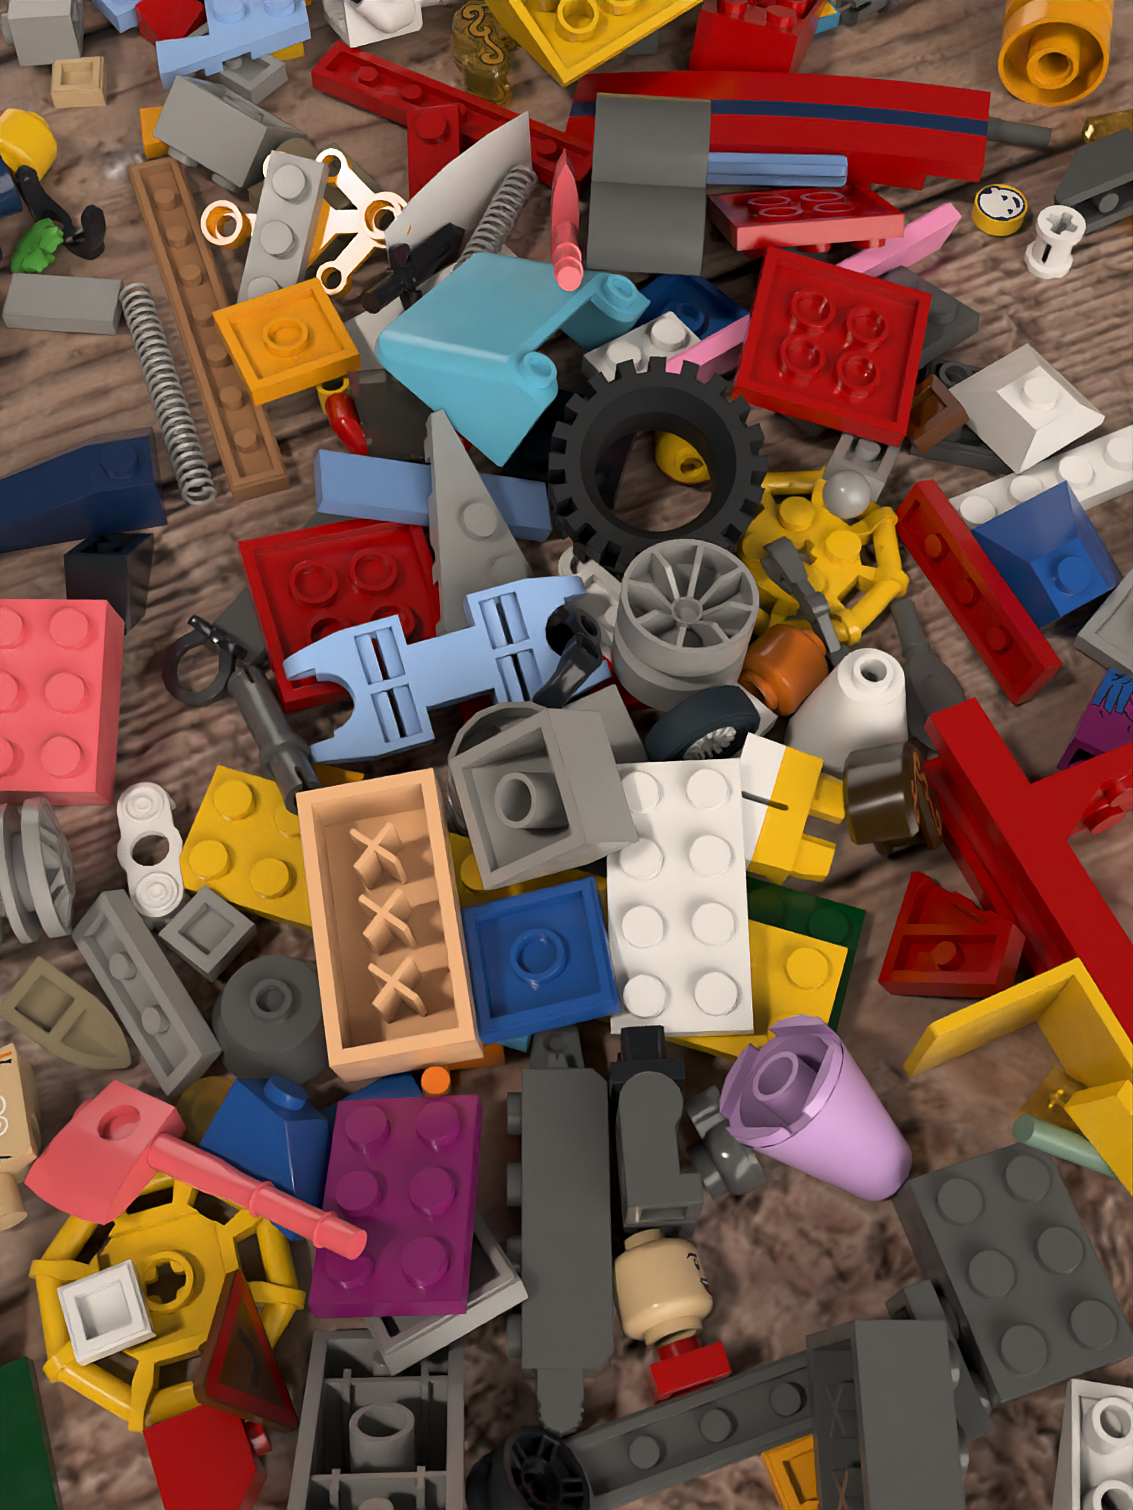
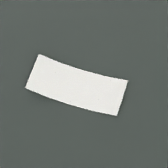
(464, 186)

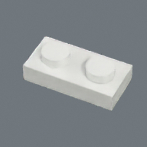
(660, 337)

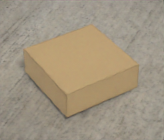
(79, 82)

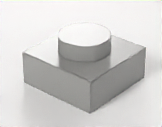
(208, 933)

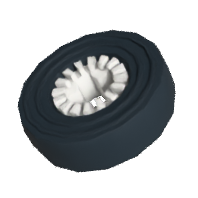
(704, 727)

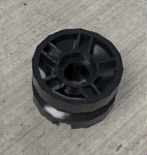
(528, 1473)

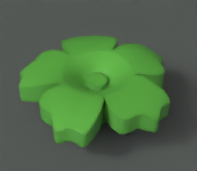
(35, 247)

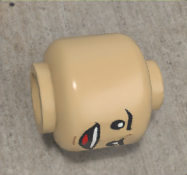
(660, 1289)

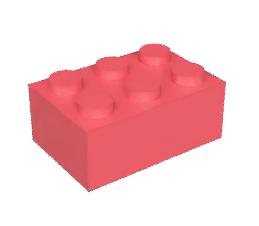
(59, 700)

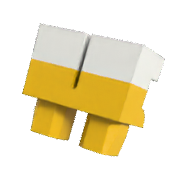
(777, 796)

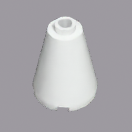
(852, 710)

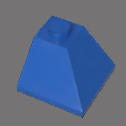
(1049, 554)

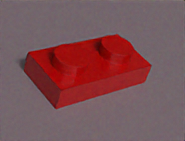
(432, 142)

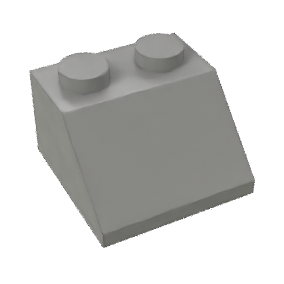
(220, 131)
(542, 797)

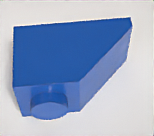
(273, 1137)

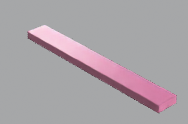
(921, 238)

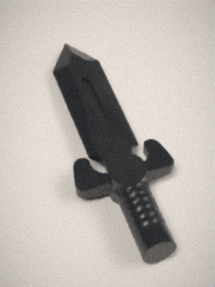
(408, 274)

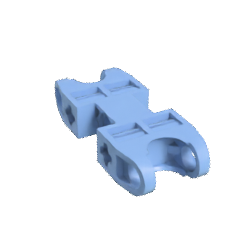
(497, 656)

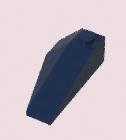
(87, 488)

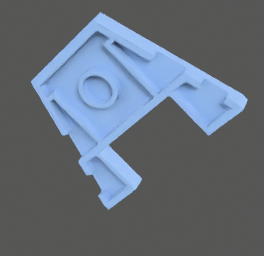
(234, 29)

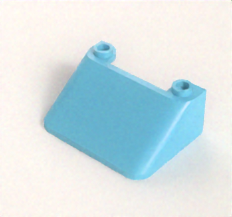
(477, 338)

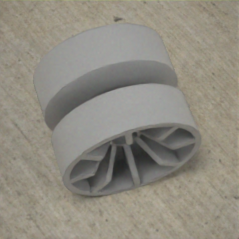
(682, 621)

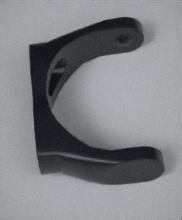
(43, 206)
(569, 640)

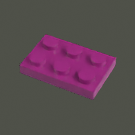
(411, 1183)

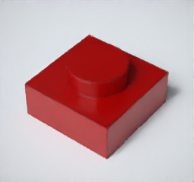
(685, 1368)

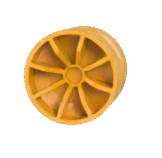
(1054, 49)

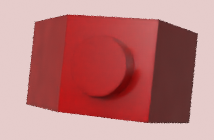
(208, 1460)

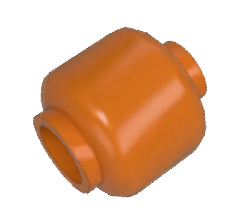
(784, 667)

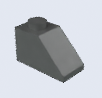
(1100, 181)

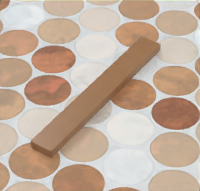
(195, 291)

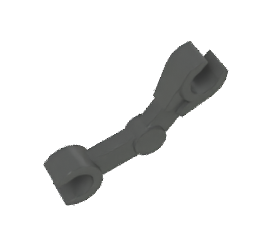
(788, 572)

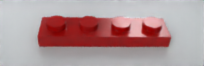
(975, 593)

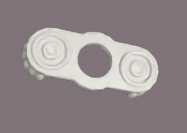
(159, 888)

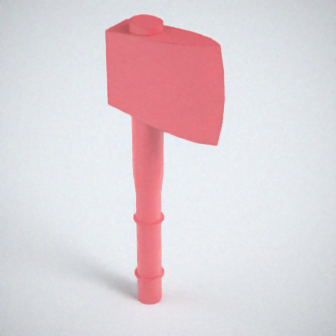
(565, 225)
(127, 1136)

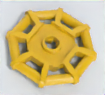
(831, 548)
(192, 1247)

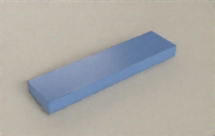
(400, 490)

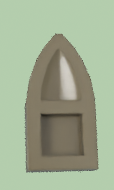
(65, 1019)

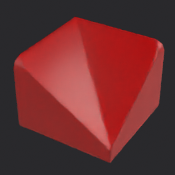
(169, 18)

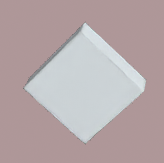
(106, 1312)

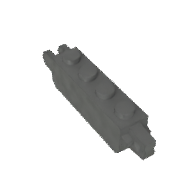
(565, 1227)

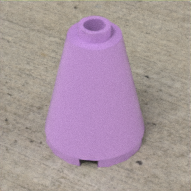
(815, 1111)

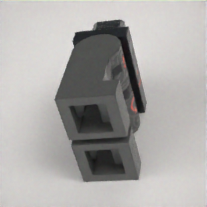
(647, 1111)

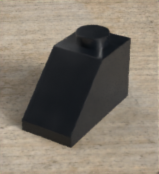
(114, 570)

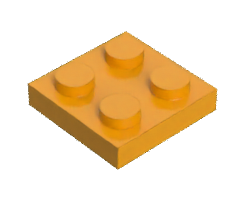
(286, 341)

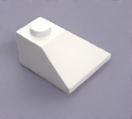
(1025, 408)

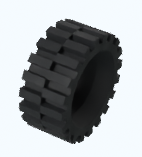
(665, 404)

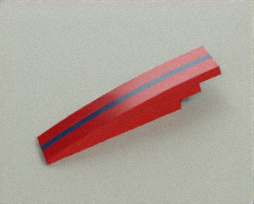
(883, 127)

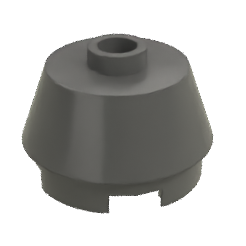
(272, 1020)

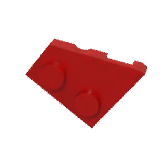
(949, 946)

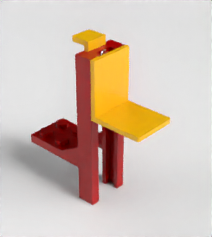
(1019, 865)

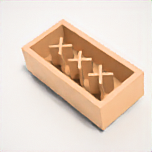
(387, 926)

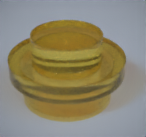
(200, 1104)

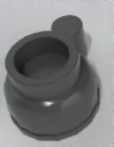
(718, 1156)

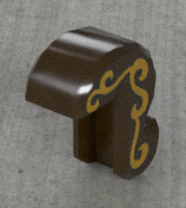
(890, 799)

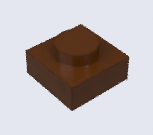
(933, 414)

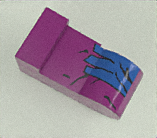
(1105, 721)

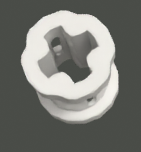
(1048, 239)

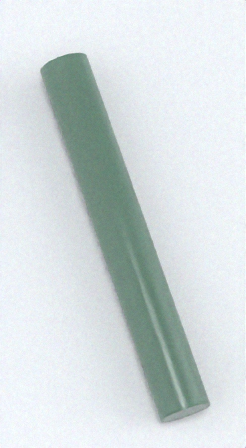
(1059, 1142)

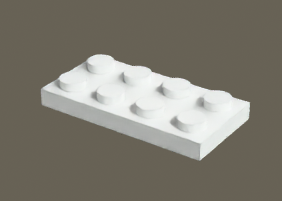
(682, 901)

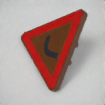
(238, 1363)

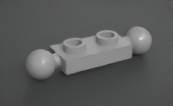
(856, 474)

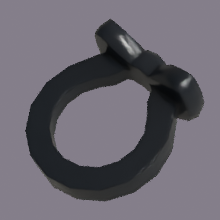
(228, 654)

